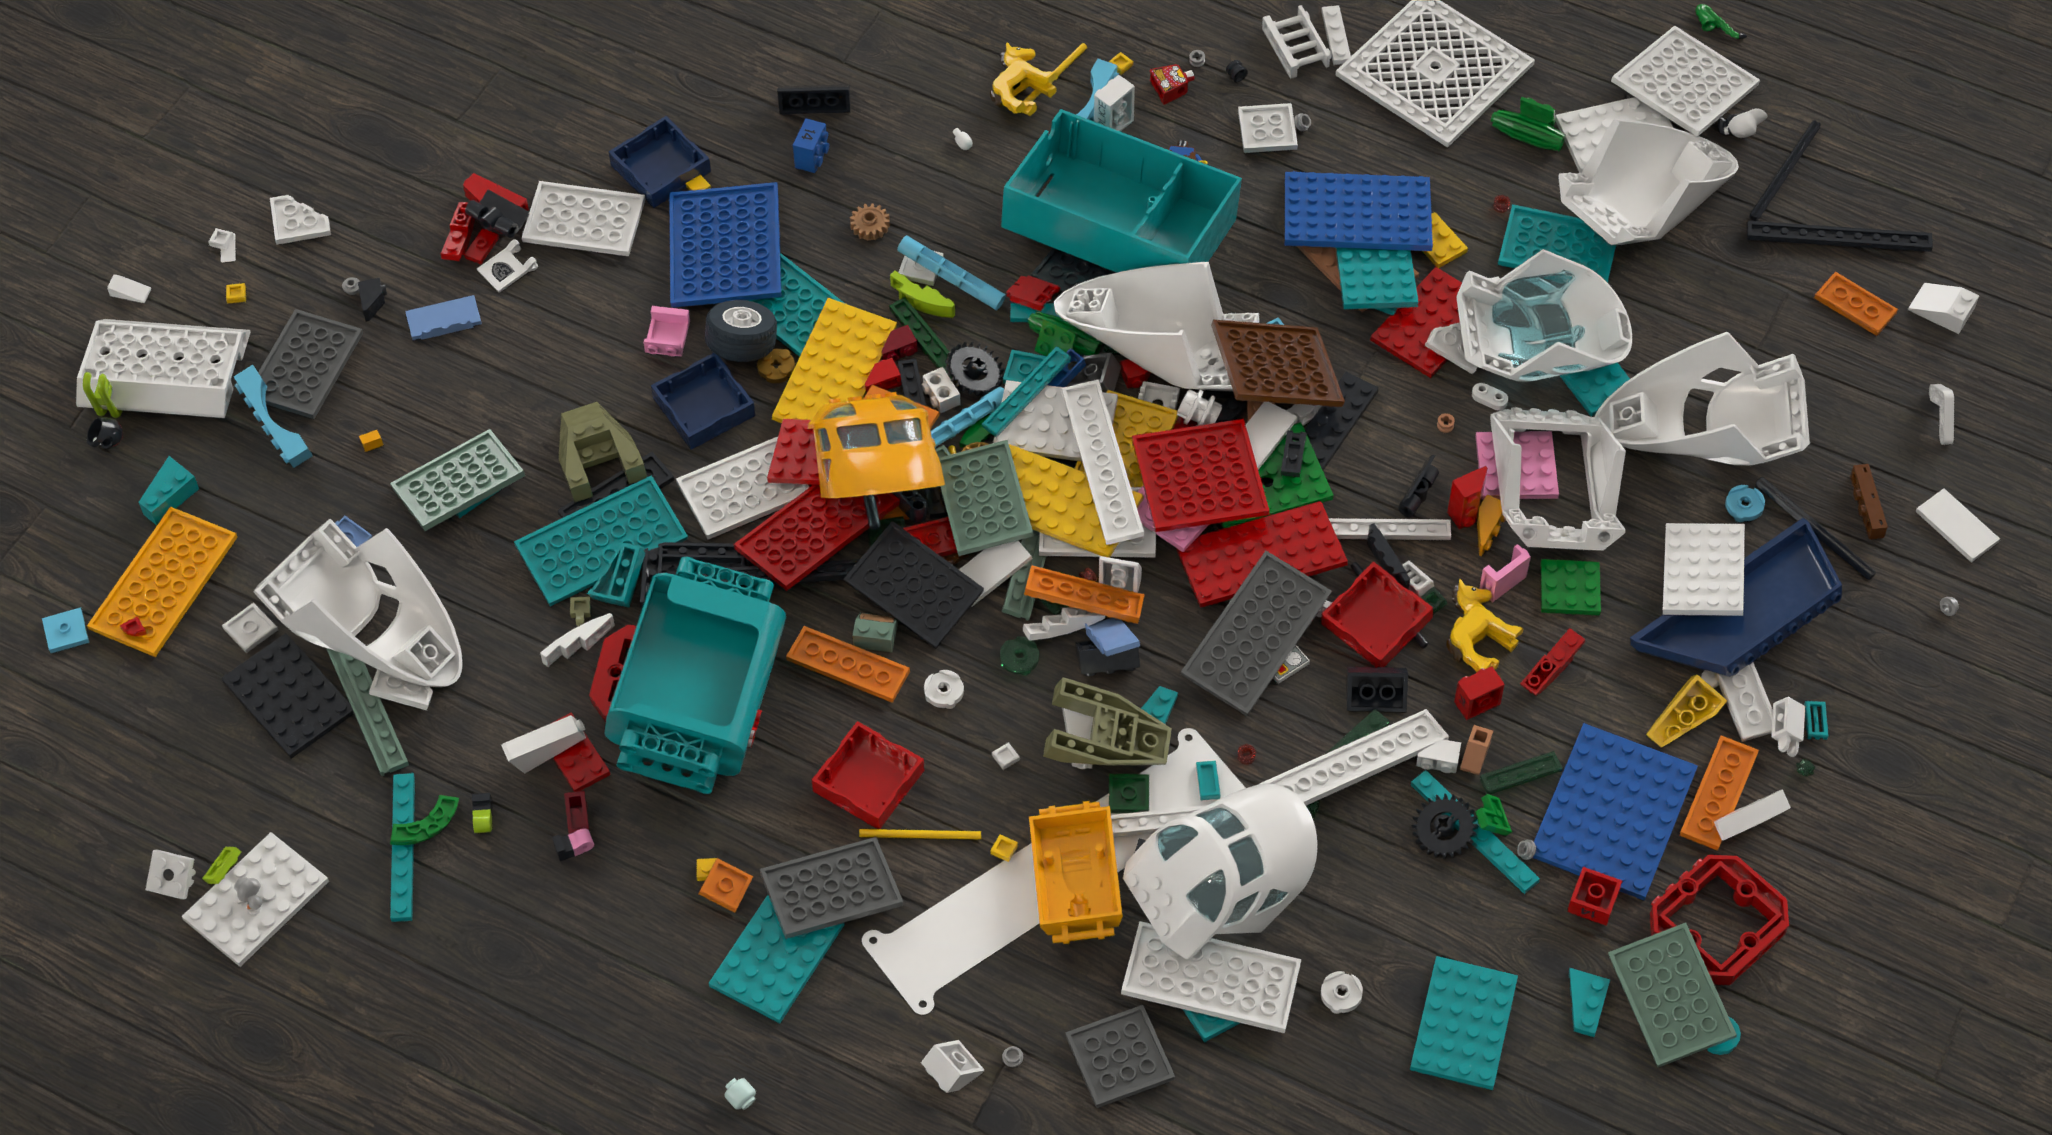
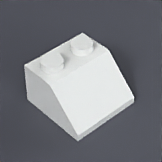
(951, 1065)

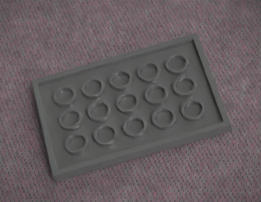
(307, 362)
(831, 887)

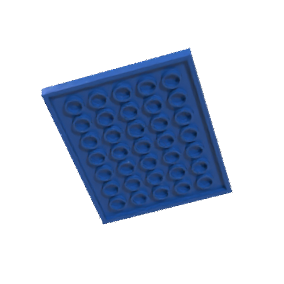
(1358, 211)
(724, 245)
(1614, 809)

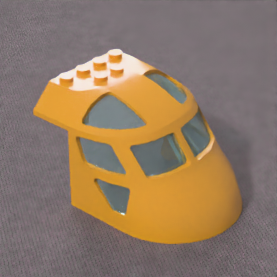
(874, 447)

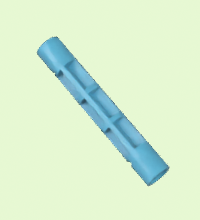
(951, 272)
(968, 416)

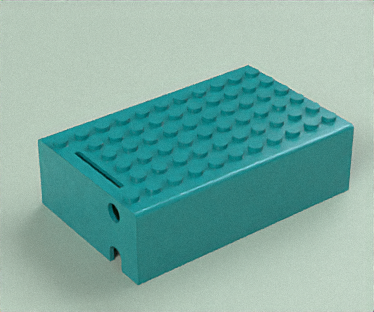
(1118, 198)

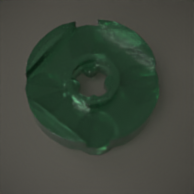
(1019, 665)

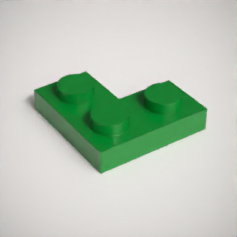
(1492, 816)

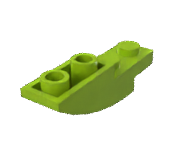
(925, 299)

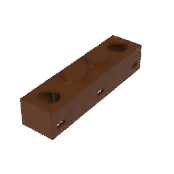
(1869, 507)

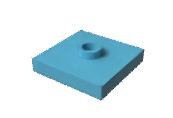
(65, 630)

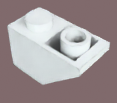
(1440, 756)

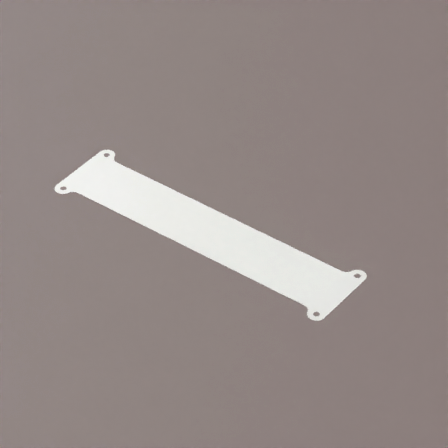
(1004, 899)

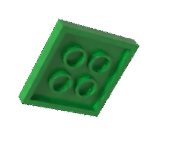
(1570, 587)

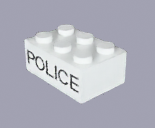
(1115, 104)

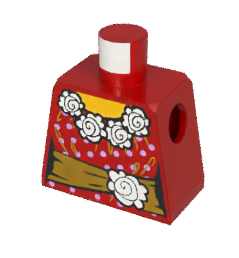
(1170, 82)

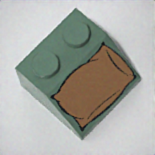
(874, 632)

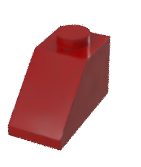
(1133, 374)
(884, 375)

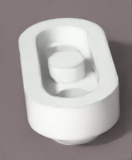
(1489, 396)

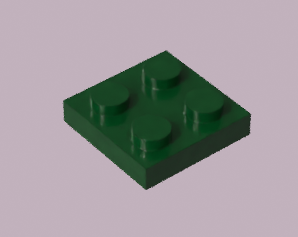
(1128, 793)

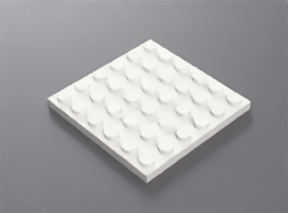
(1685, 81)

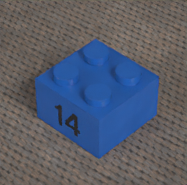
(810, 146)

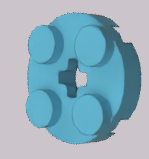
(1741, 512)

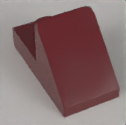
(576, 811)

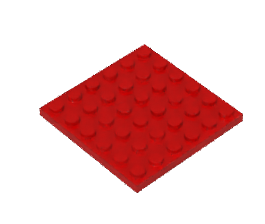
(1200, 475)

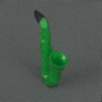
(1710, 20)

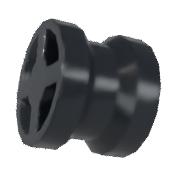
(1236, 71)

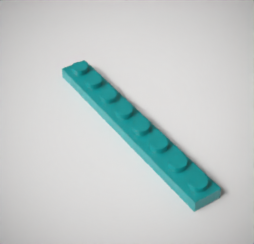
(1485, 840)
(402, 854)

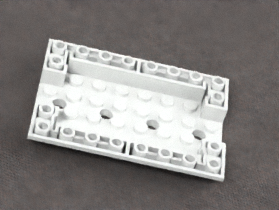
(158, 380)

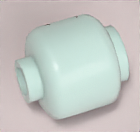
(740, 1093)

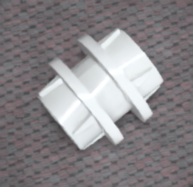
(1198, 408)

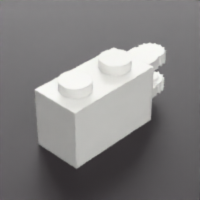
(1788, 725)

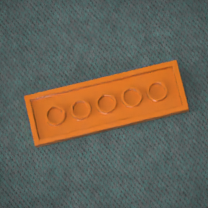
(1084, 594)
(848, 664)
(1718, 791)

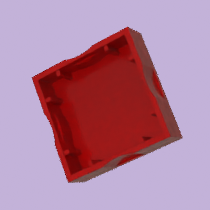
(1377, 616)
(868, 775)

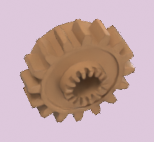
(870, 222)

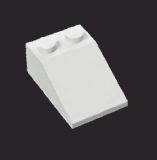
(1944, 305)
(1120, 573)

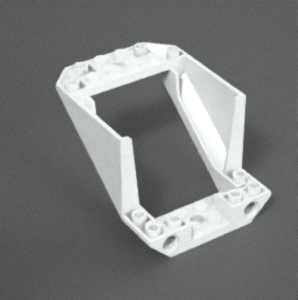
(1603, 470)

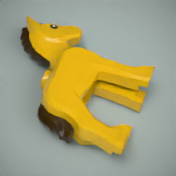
(1017, 78)
(1476, 625)

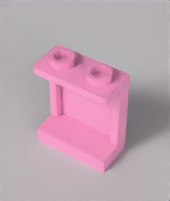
(667, 331)
(1508, 576)

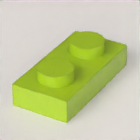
(222, 864)

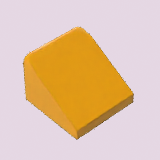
(371, 440)

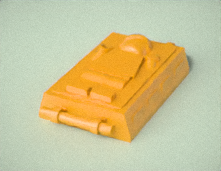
(1076, 872)

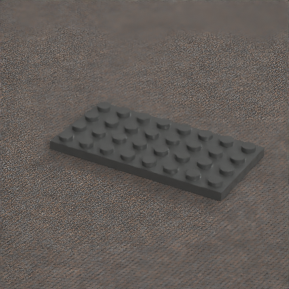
(1256, 633)

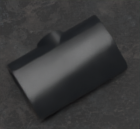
(497, 214)
(1418, 490)

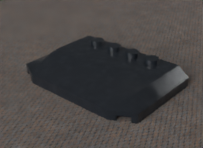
(668, 555)

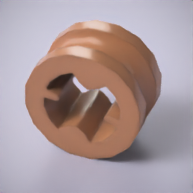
(1445, 428)

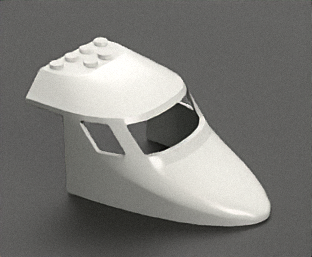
(1747, 420)
(332, 593)

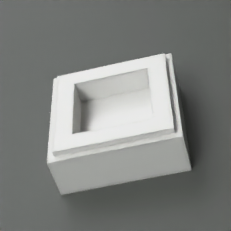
(221, 239)
(1005, 756)

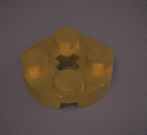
(779, 374)

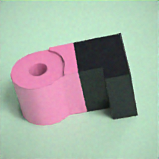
(573, 844)

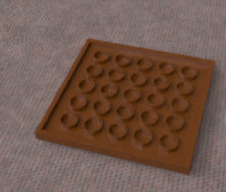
(1277, 363)

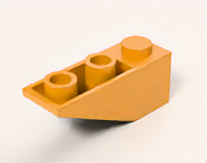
(1488, 522)

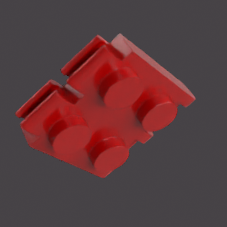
(1032, 292)

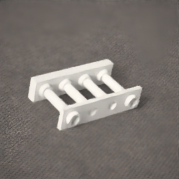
(1285, 52)

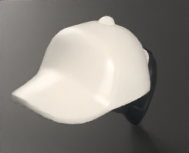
(1741, 124)

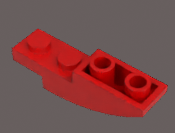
(459, 235)
(1553, 663)

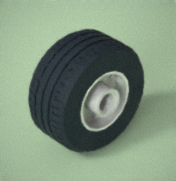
(740, 330)

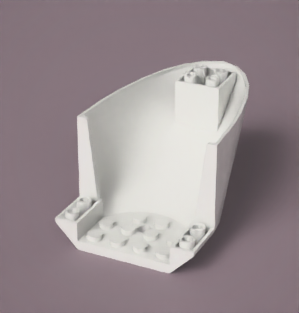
(1644, 180)
(1157, 320)

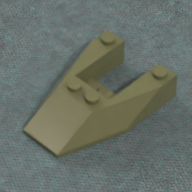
(590, 438)
(1118, 732)

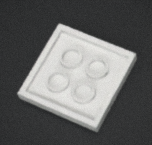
(1267, 128)

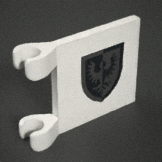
(505, 268)

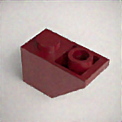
(899, 344)

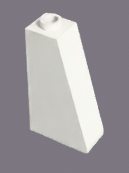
(1078, 725)
(544, 743)

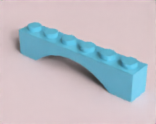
(1100, 76)
(255, 389)

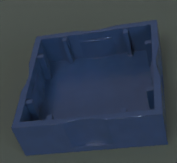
(659, 161)
(703, 400)

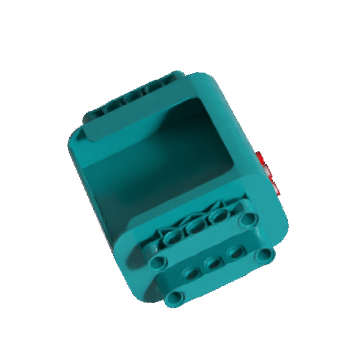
(695, 675)

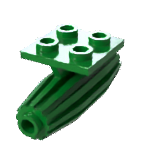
(1531, 125)
(1057, 332)

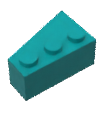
(168, 489)
(620, 577)

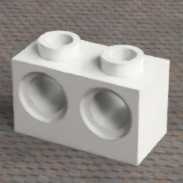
(939, 385)

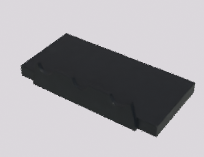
(1386, 556)

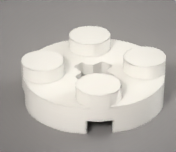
(939, 680)
(1337, 1002)

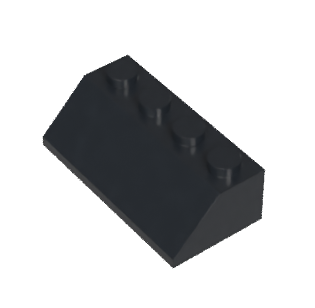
(814, 99)

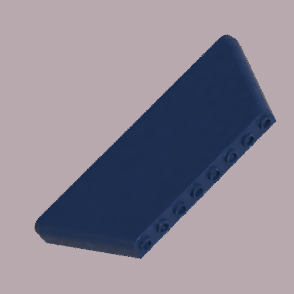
(1783, 590)

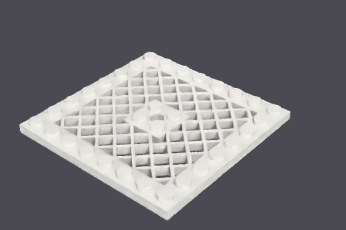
(1449, 128)

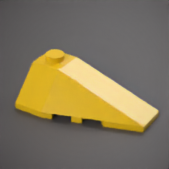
(1687, 710)

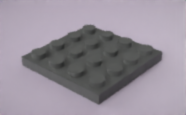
(1119, 1056)

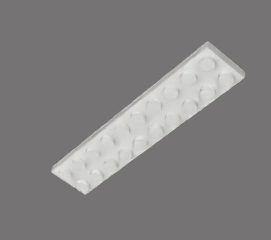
(1102, 462)
(1361, 758)

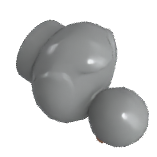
(247, 890)

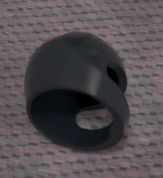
(107, 432)

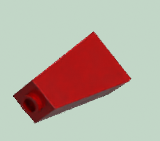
(476, 187)

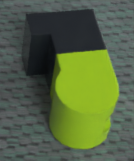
(482, 812)

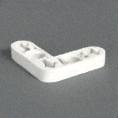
(1945, 399)

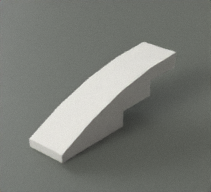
(1056, 625)
(583, 635)
(1752, 815)

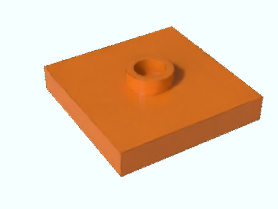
(725, 885)

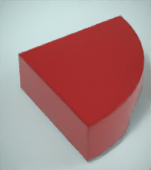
(133, 627)

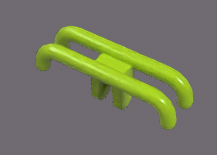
(102, 395)

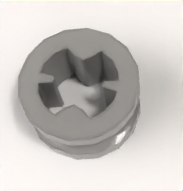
(1197, 53)

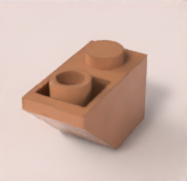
(1476, 750)

